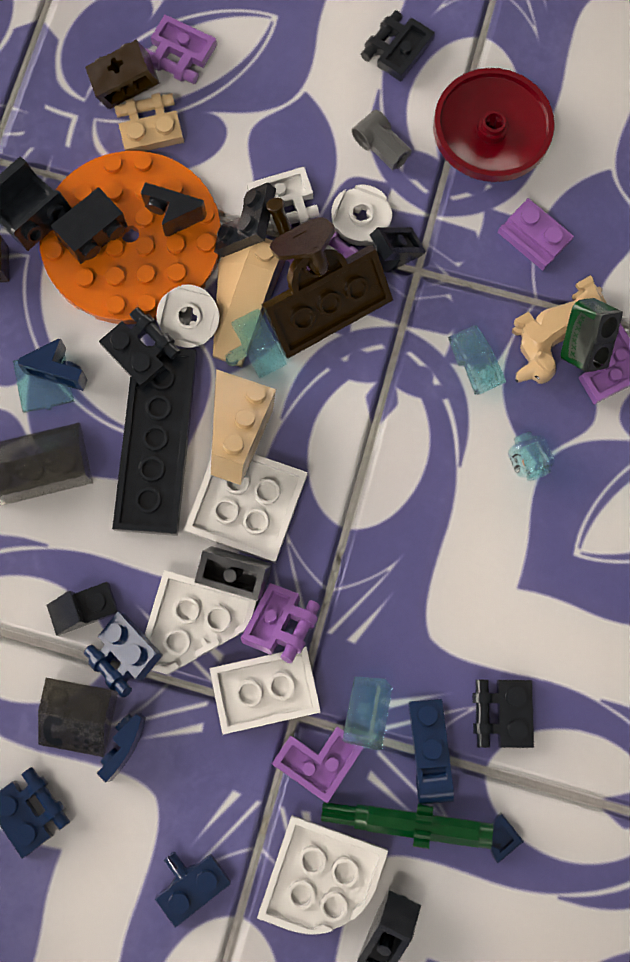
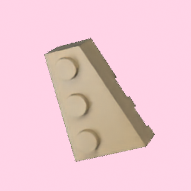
(238, 424)

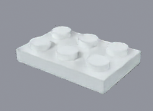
(263, 691)

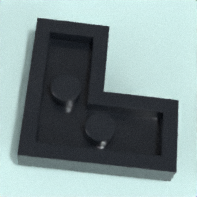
(252, 224)

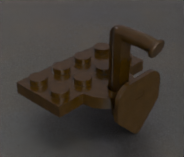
(327, 295)

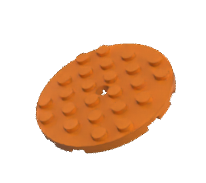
(139, 271)

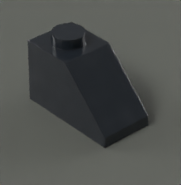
(390, 930)

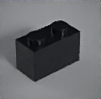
(90, 226)
(233, 573)

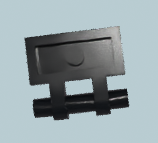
(404, 50)
(132, 354)
(514, 713)

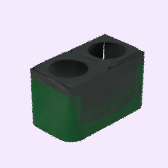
(591, 334)

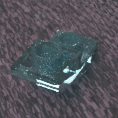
(478, 359)

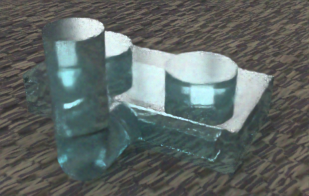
(256, 344)

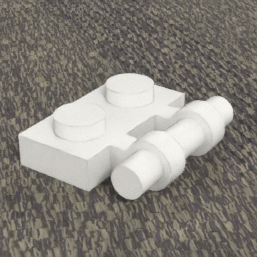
(293, 189)

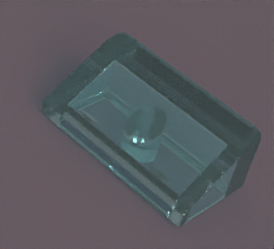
(367, 712)

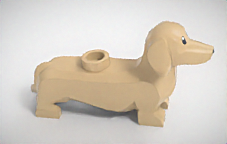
(547, 331)

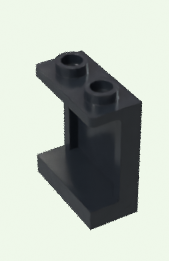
(28, 204)

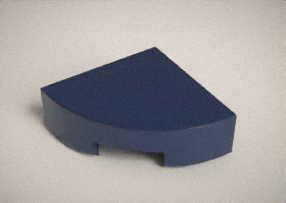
(504, 838)

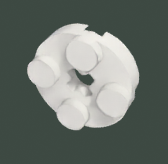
(354, 200)
(203, 307)

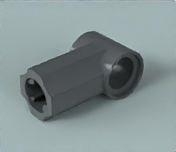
(376, 134)

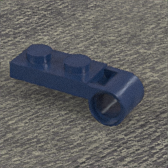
(431, 752)

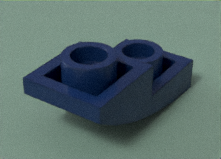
(127, 738)

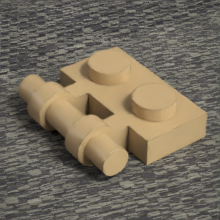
(151, 131)

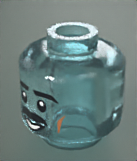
(531, 456)

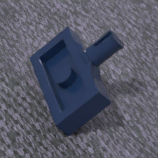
(190, 887)

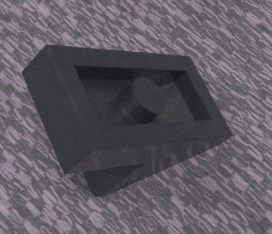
(180, 209)
(396, 246)
(81, 608)

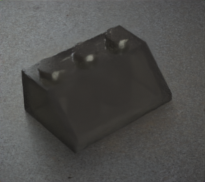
(43, 464)

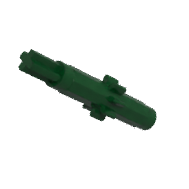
(419, 825)

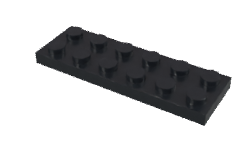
(156, 449)

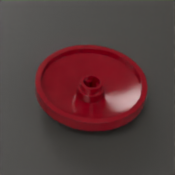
(493, 124)

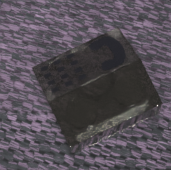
(75, 716)

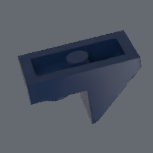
(46, 365)

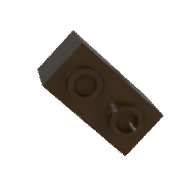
(122, 74)

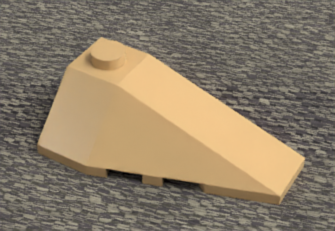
(243, 284)

